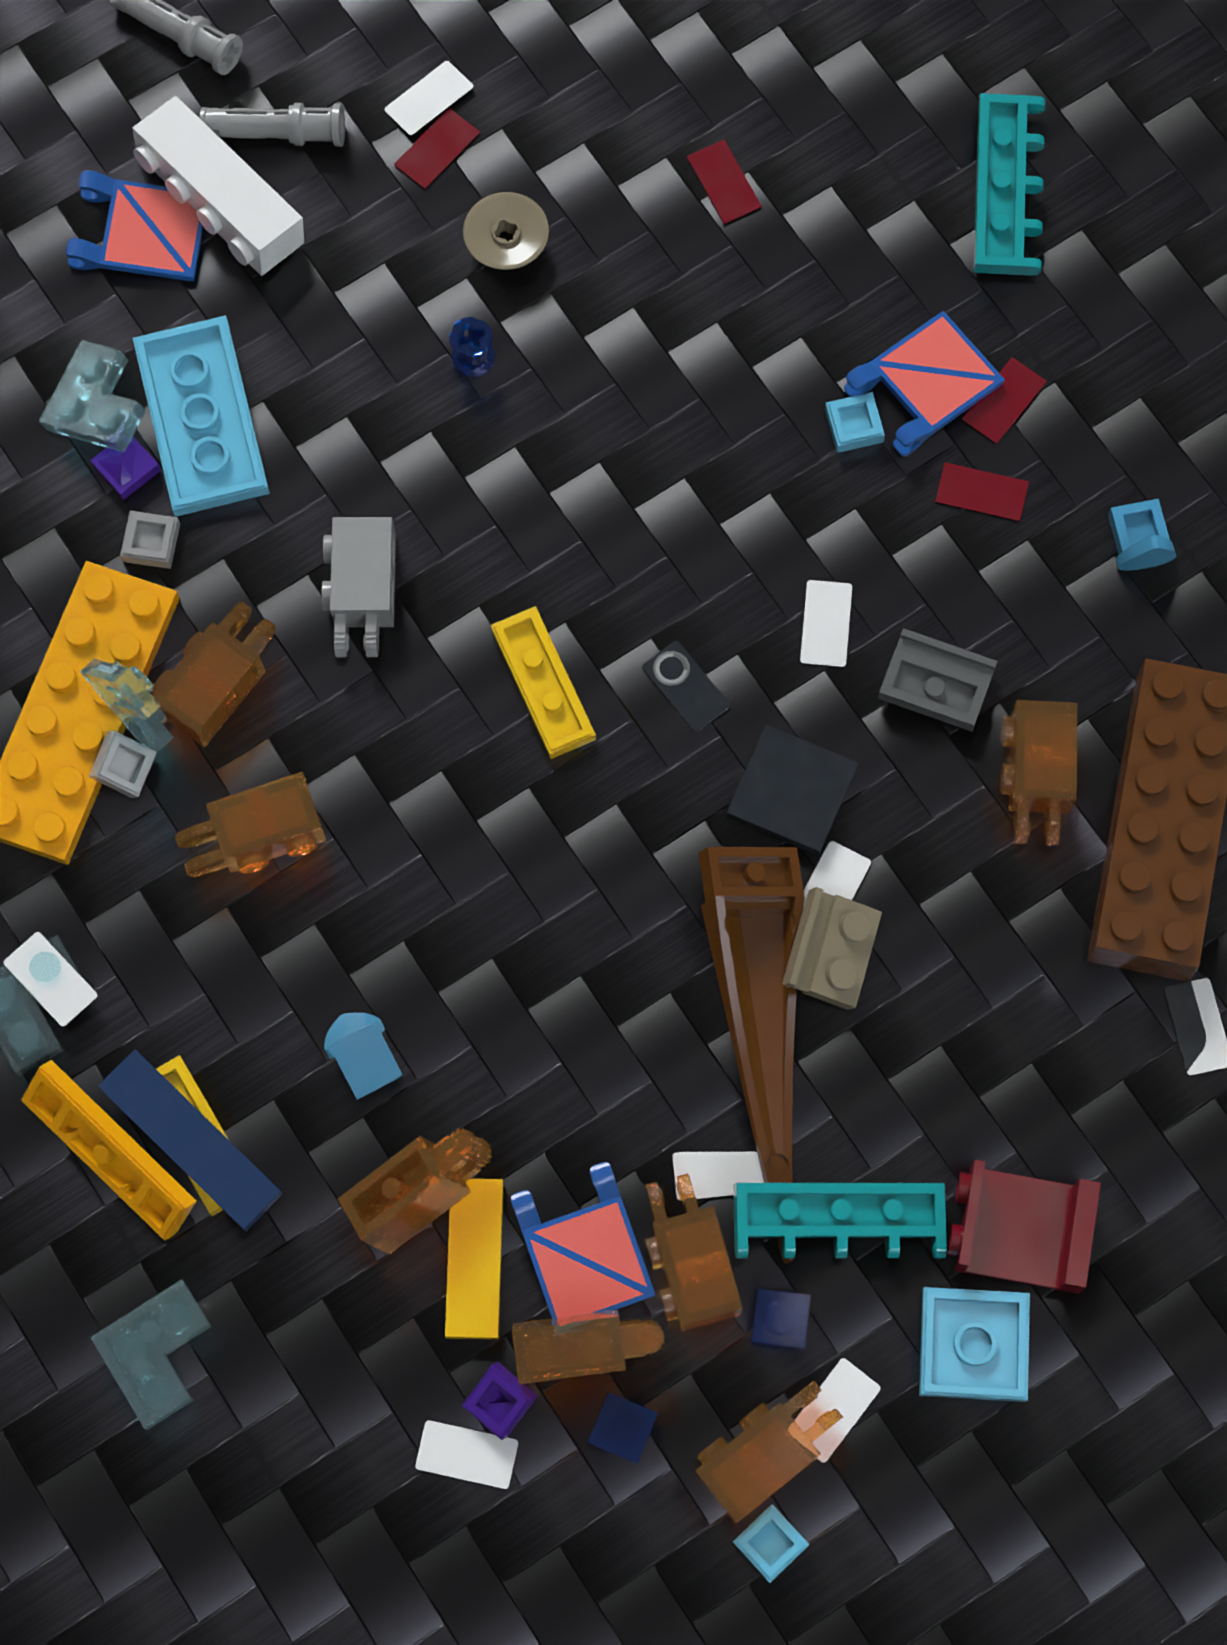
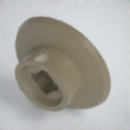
(507, 213)

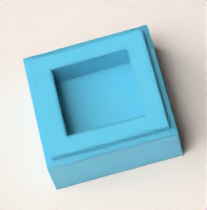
(854, 422)
(770, 1543)

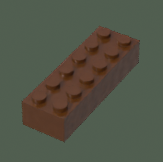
(1164, 824)

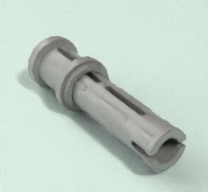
(193, 34)
(295, 123)

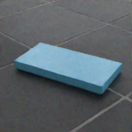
(200, 416)

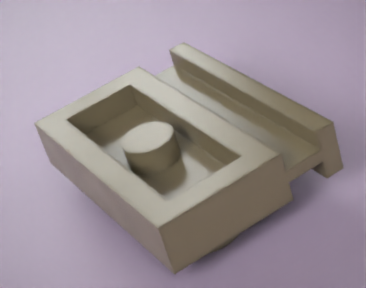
(832, 948)

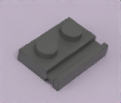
(937, 679)

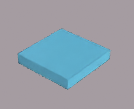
(974, 1344)

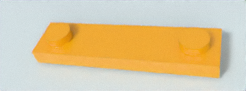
(108, 1150)

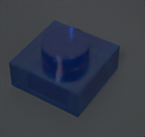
(780, 1319)
(623, 1428)

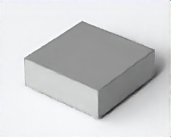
(150, 539)
(122, 764)

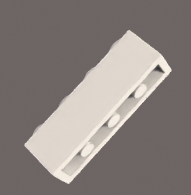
(218, 185)

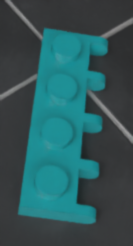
(1003, 184)
(839, 1213)

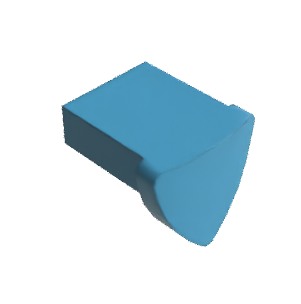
(1140, 535)
(361, 1052)

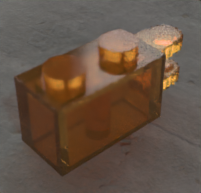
(213, 675)
(1041, 764)
(256, 827)
(414, 1188)
(692, 1259)
(581, 1345)
(763, 1455)

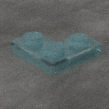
(84, 402)
(130, 699)
(24, 1029)
(138, 1351)

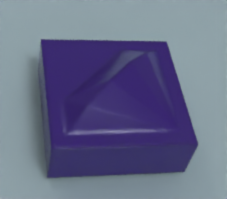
(126, 469)
(499, 1401)

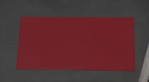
(436, 148)
(724, 181)
(1004, 405)
(982, 491)

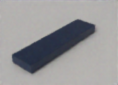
(190, 1140)

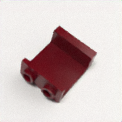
(1024, 1228)

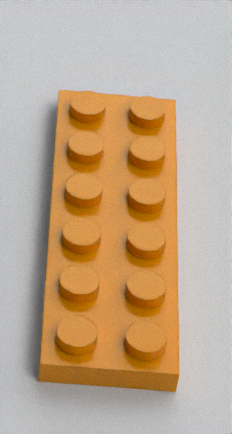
(64, 720)

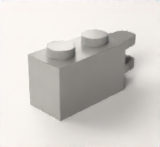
(361, 579)

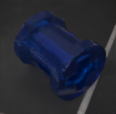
(481, 338)

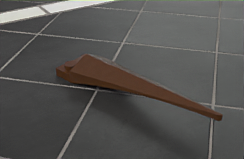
(751, 926)

